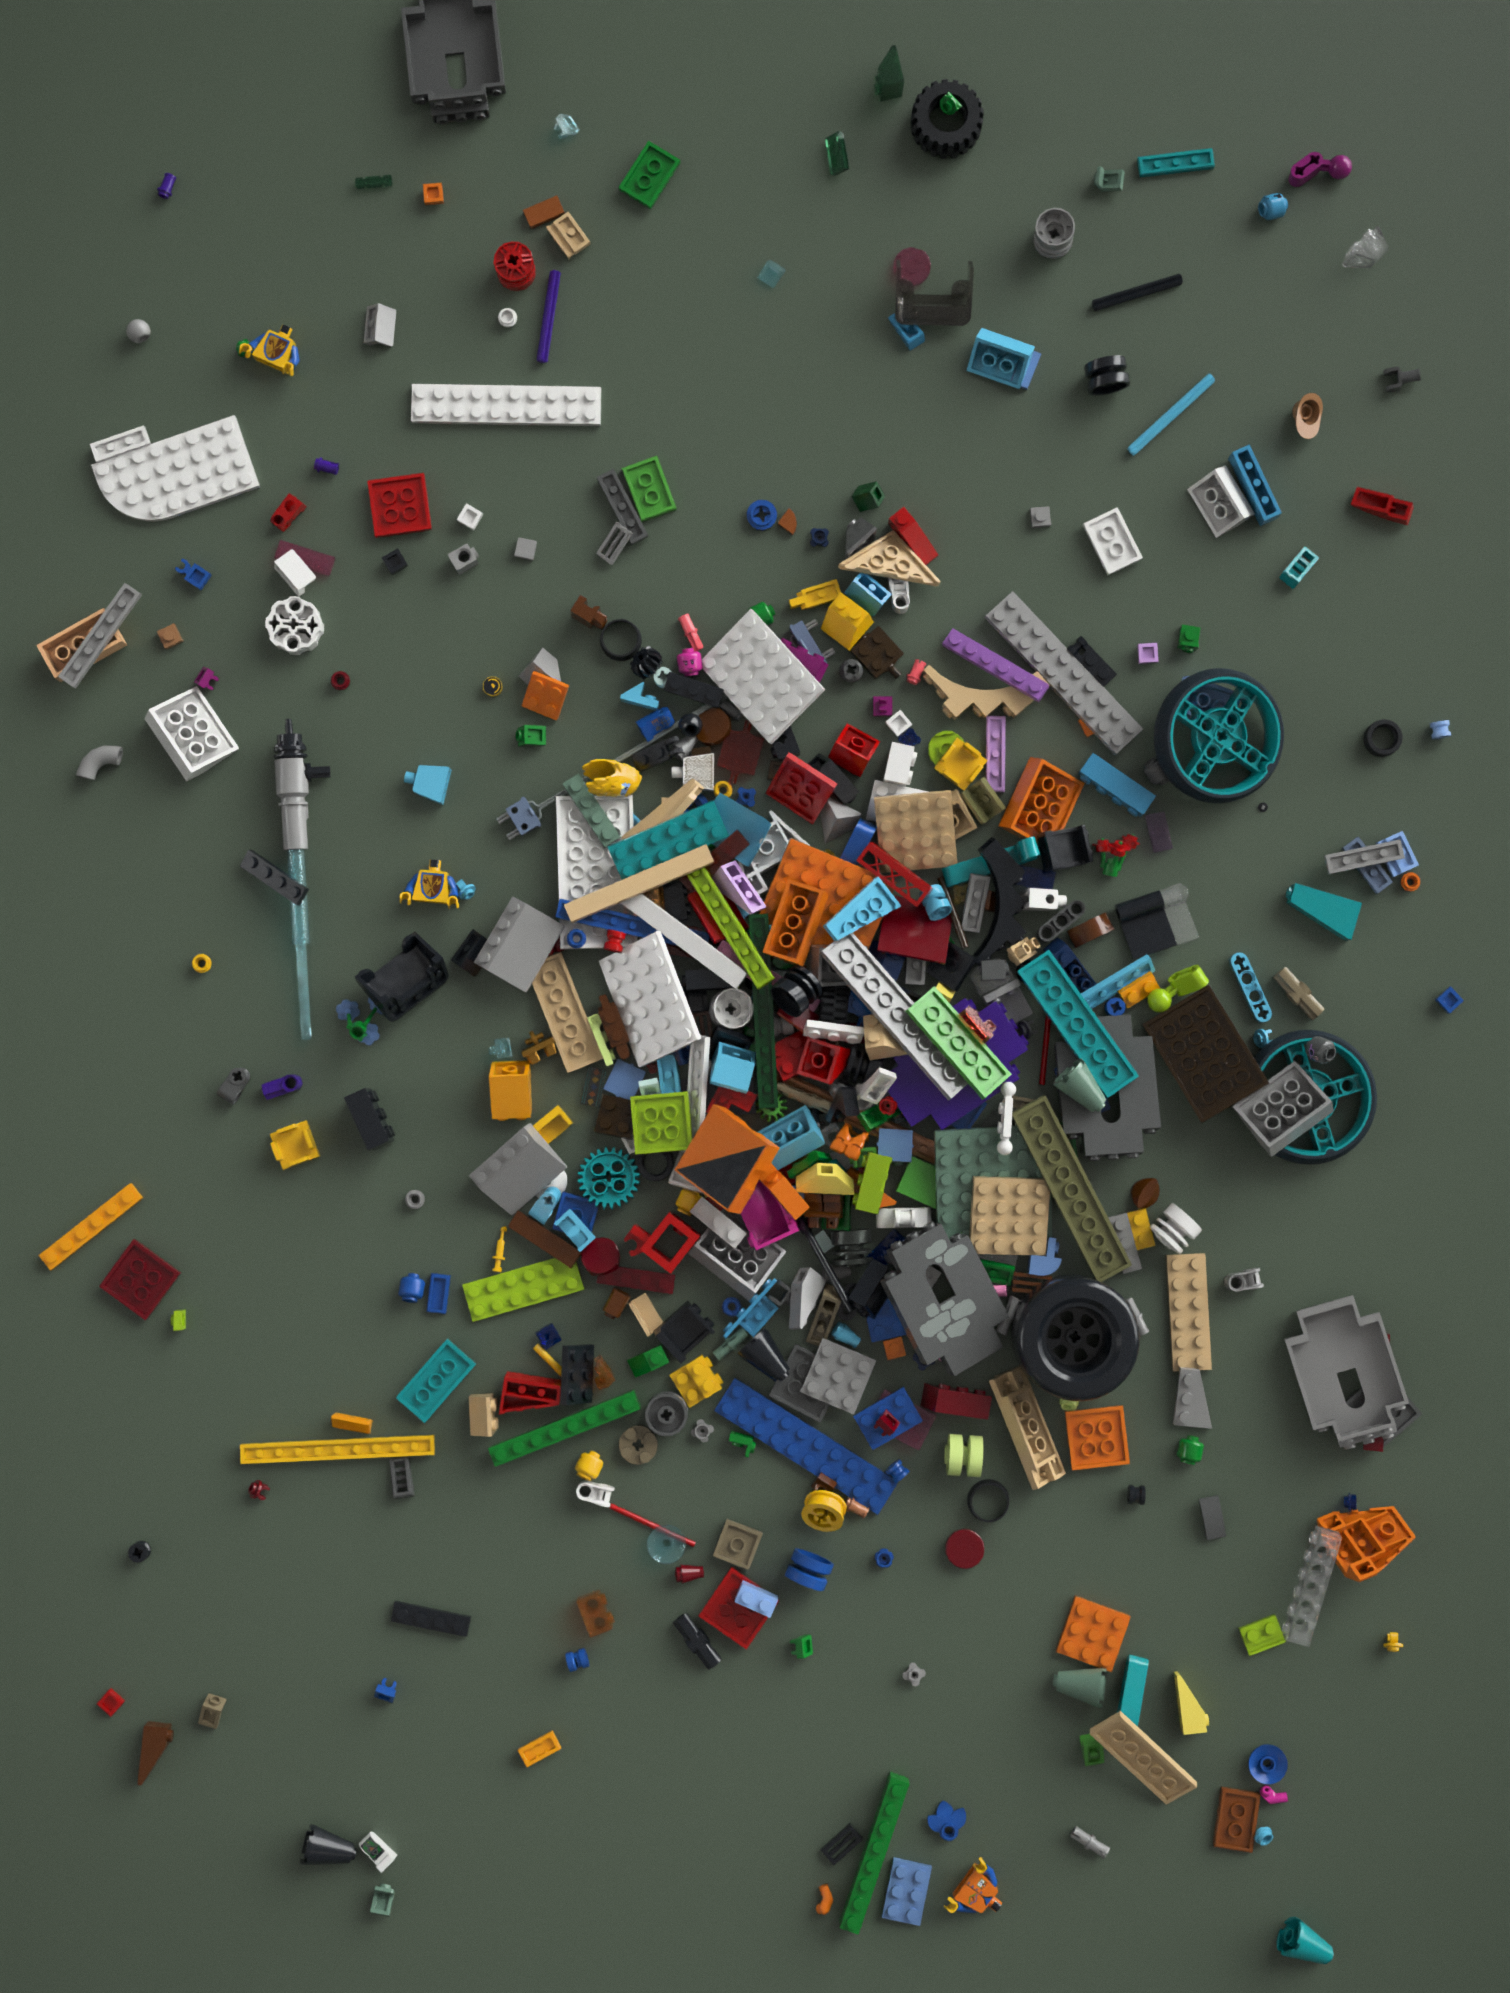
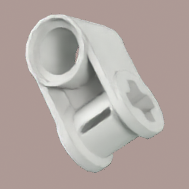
(899, 591)
(596, 1493)

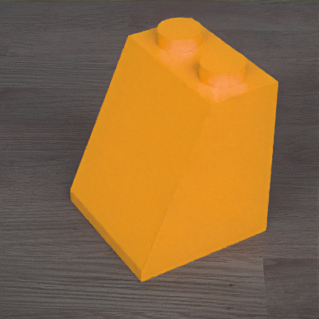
(510, 1090)

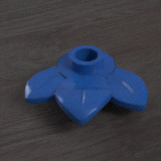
(945, 1818)

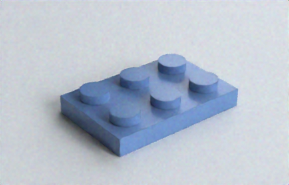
(906, 1891)

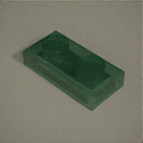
(836, 153)

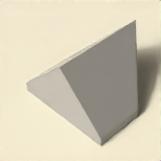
(542, 663)
(837, 819)

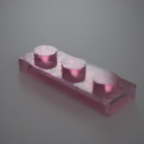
(314, 560)

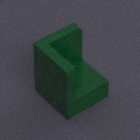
(868, 496)

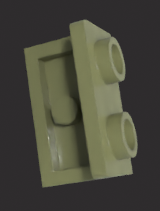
(982, 801)

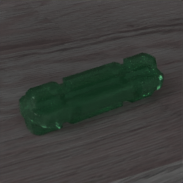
(373, 181)

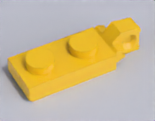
(816, 595)

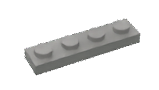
(1364, 856)

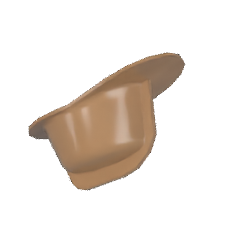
(1307, 415)

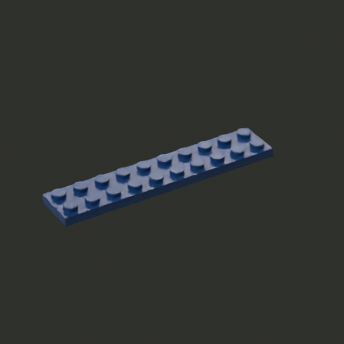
(805, 1445)

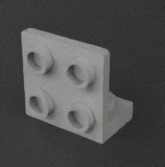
(1012, 999)

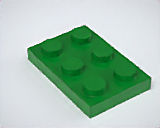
(649, 175)

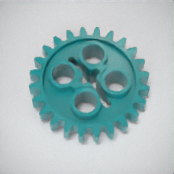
(610, 1195)

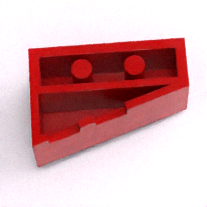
(528, 1392)

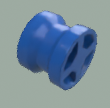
(1112, 1009)
(897, 1471)

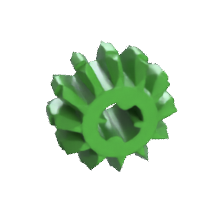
(773, 1113)

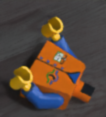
(976, 1891)

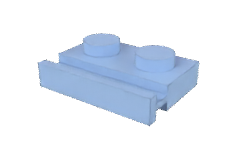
(1399, 866)

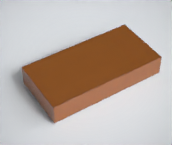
(543, 212)

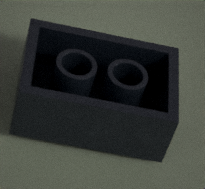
(370, 1118)

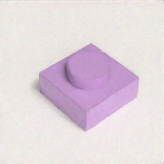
(1147, 653)

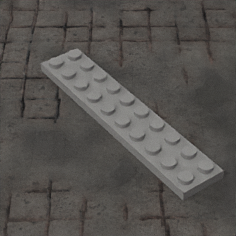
(1063, 673)
(888, 1005)

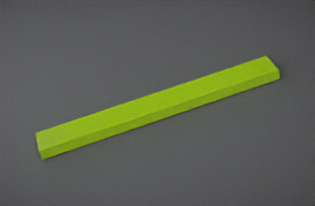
(731, 927)

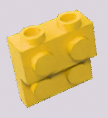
(696, 1380)

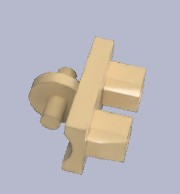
(1023, 950)

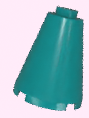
(1303, 1943)

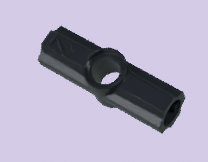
(697, 1641)

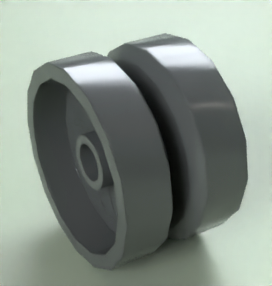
(663, 1424)

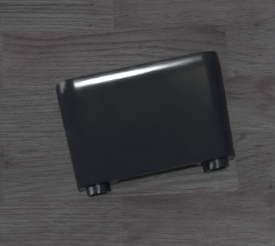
(405, 978)

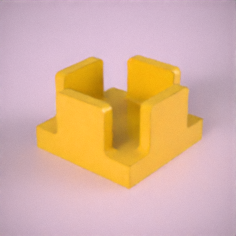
(961, 764)
(294, 1145)

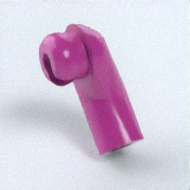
(1272, 1797)

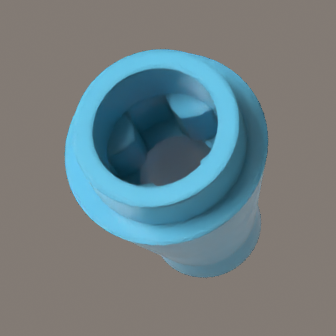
(844, 1334)

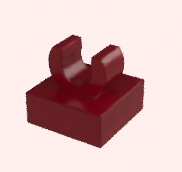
(887, 1423)

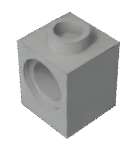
(463, 566)

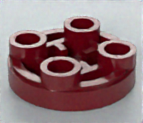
(601, 1257)
(964, 1548)

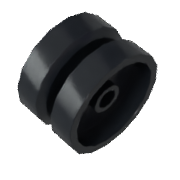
(1107, 375)

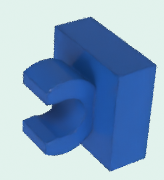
(386, 1693)

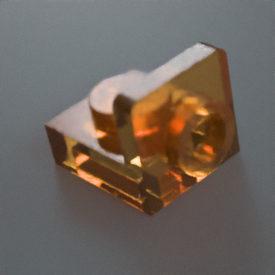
(605, 1374)

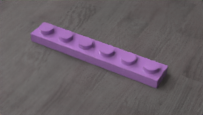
(995, 665)

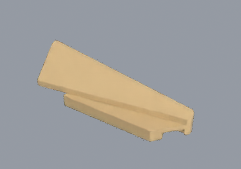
(669, 808)

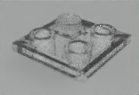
(1367, 250)

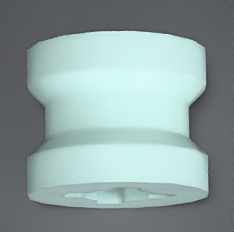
(660, 682)

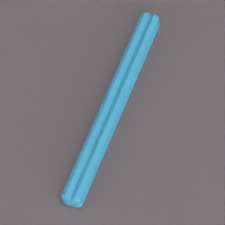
(1171, 414)

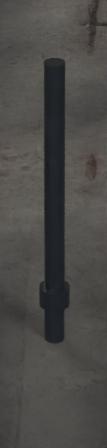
(825, 1263)

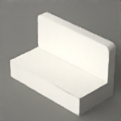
(294, 572)

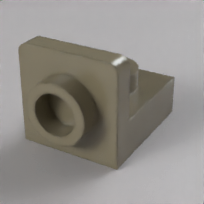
(212, 1711)

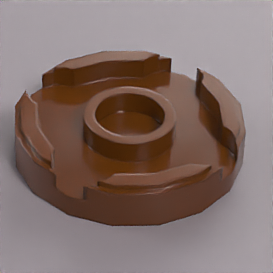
(715, 726)

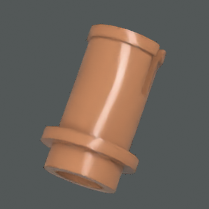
(856, 1507)

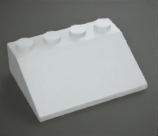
(191, 733)

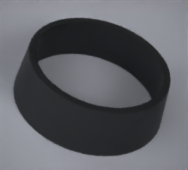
(624, 657)
(975, 1487)

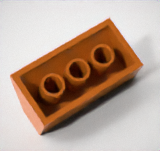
(795, 923)

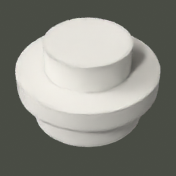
(507, 317)

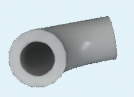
(97, 758)

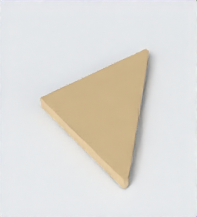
(890, 559)

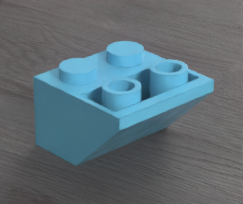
(732, 1067)

